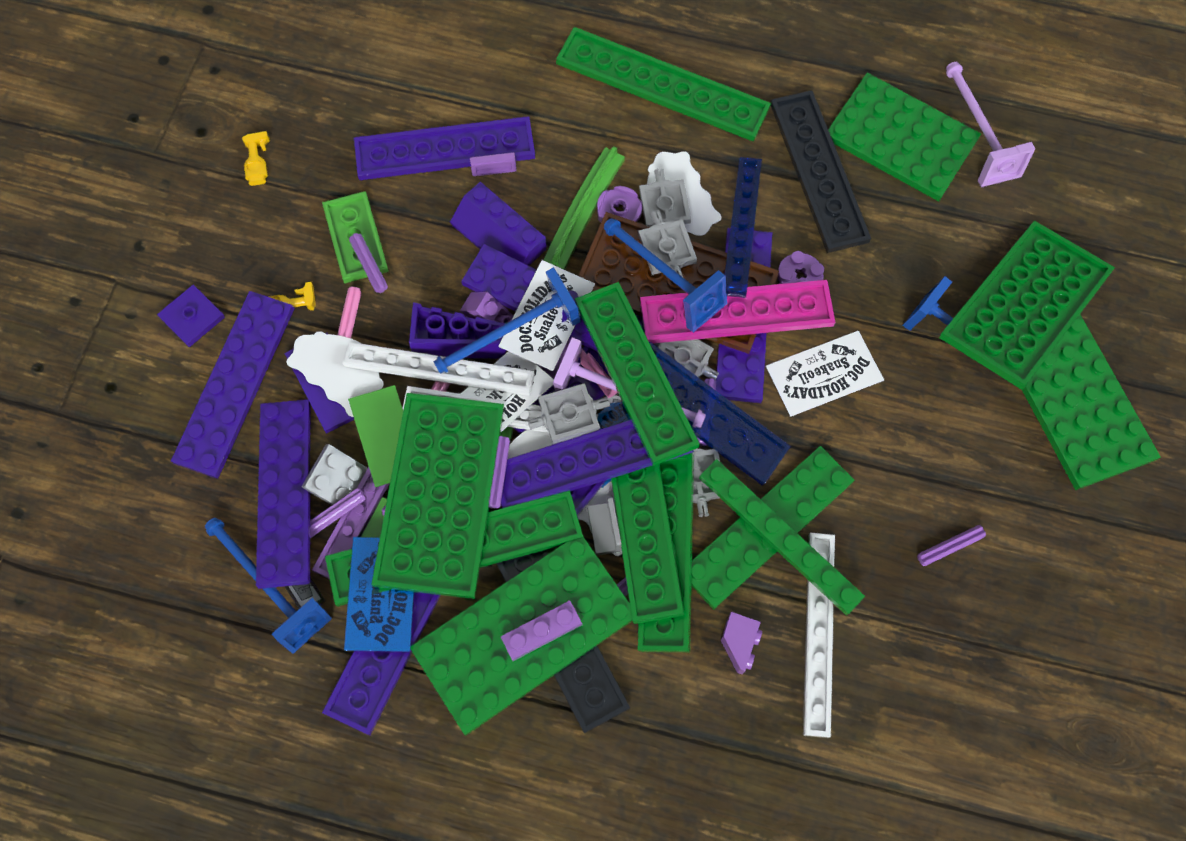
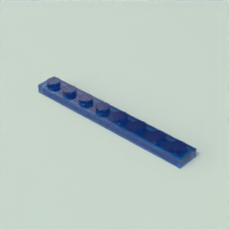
(742, 227)

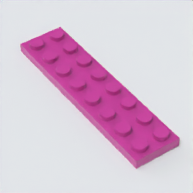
(762, 311)

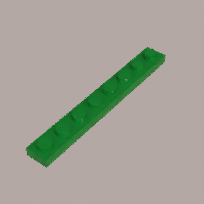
(782, 537)

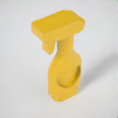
(255, 165)
(308, 299)

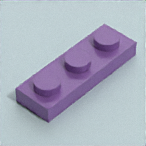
(541, 630)

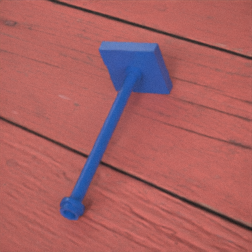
(560, 298)
(701, 302)
(930, 306)
(301, 623)

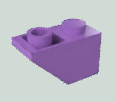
(486, 307)
(738, 640)

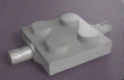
(667, 197)
(669, 243)
(691, 355)
(568, 413)
(701, 491)

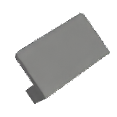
(604, 527)

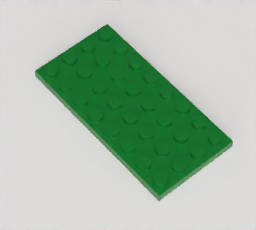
(1027, 304)
(1087, 412)
(439, 496)
(467, 653)

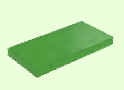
(351, 216)
(378, 424)

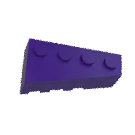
(445, 333)

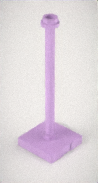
(1001, 163)
(570, 367)

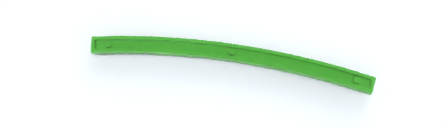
(580, 215)

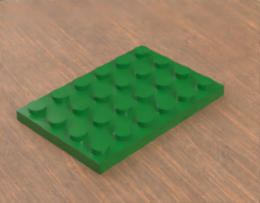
(903, 136)

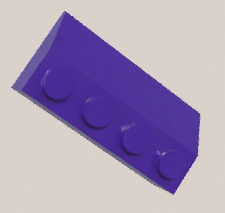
(490, 221)

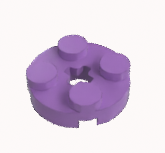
(622, 196)
(802, 263)

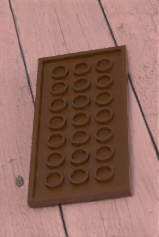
(615, 262)

